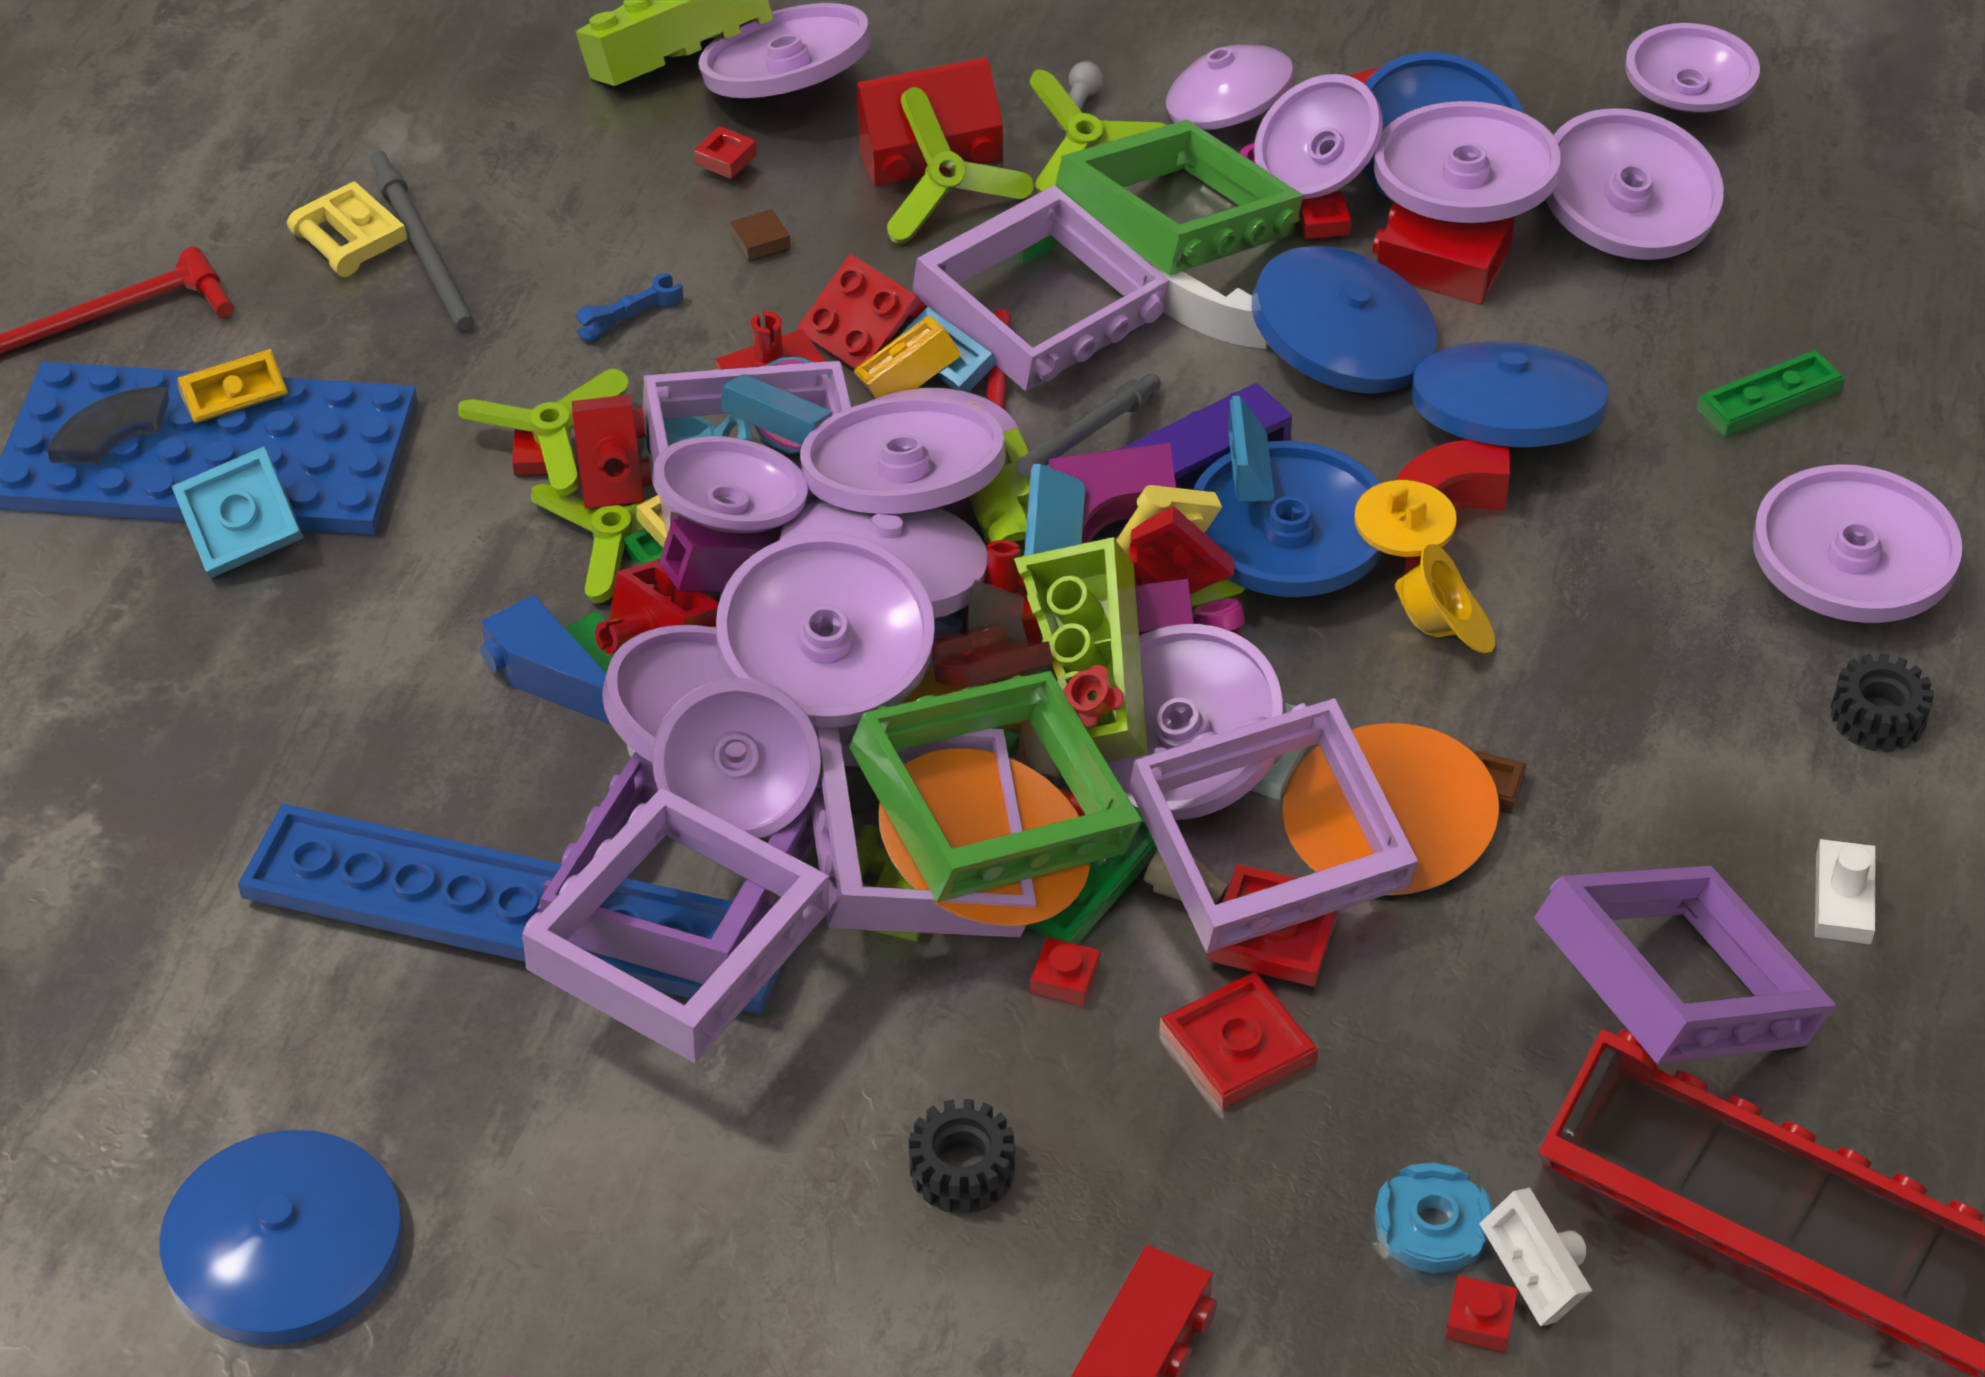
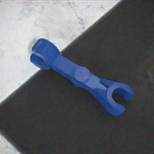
(603, 317)

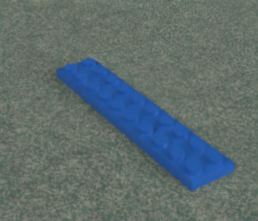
(447, 890)

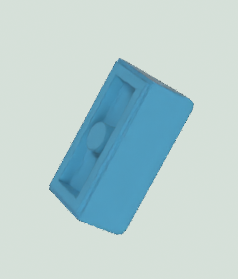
(771, 408)
(1249, 454)
(1053, 510)

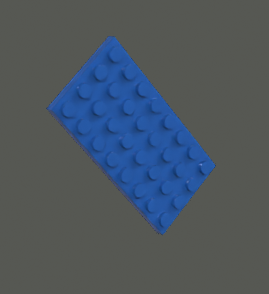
(326, 439)

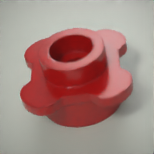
(1083, 685)

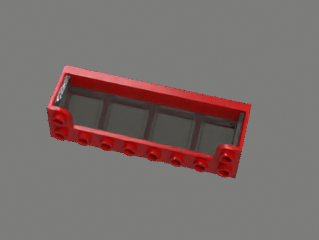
(1775, 1200)

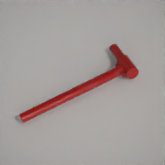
(191, 271)

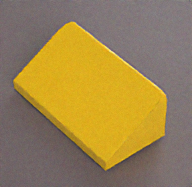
(908, 359)
(231, 386)

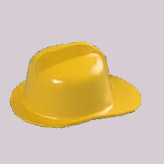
(1442, 603)

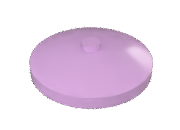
(786, 53)
(1467, 161)
(1635, 184)
(903, 454)
(931, 542)
(1857, 543)
(827, 625)
(652, 675)
(1199, 684)

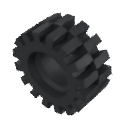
(1878, 723)
(966, 1183)

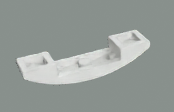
(1211, 312)

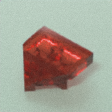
(984, 656)

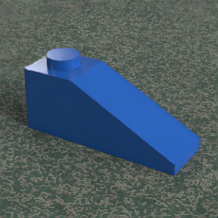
(543, 658)

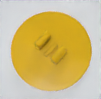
(1404, 517)

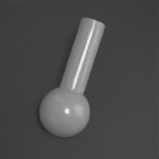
(1084, 81)

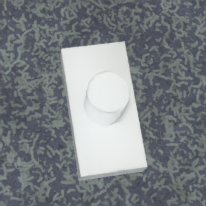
(1845, 891)
(1537, 1256)

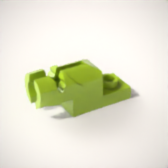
(1003, 503)

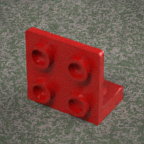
(859, 312)

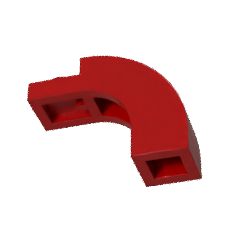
(1466, 473)

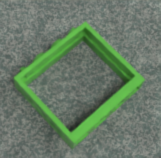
(1099, 174)
(1015, 857)

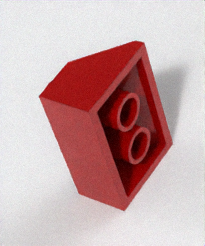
(962, 102)

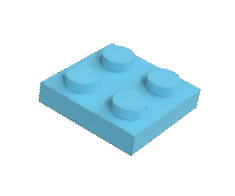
(237, 512)

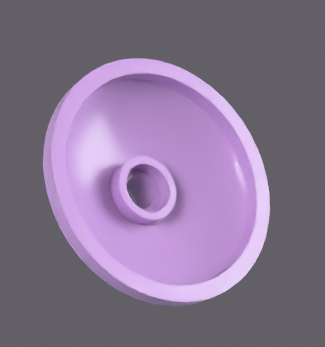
(1692, 67)
(1230, 86)
(1320, 134)
(729, 484)
(751, 791)

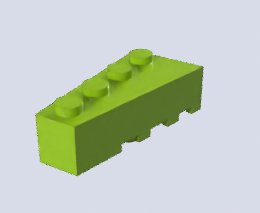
(644, 31)
(1090, 618)

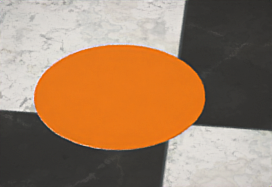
(1432, 785)
(969, 806)

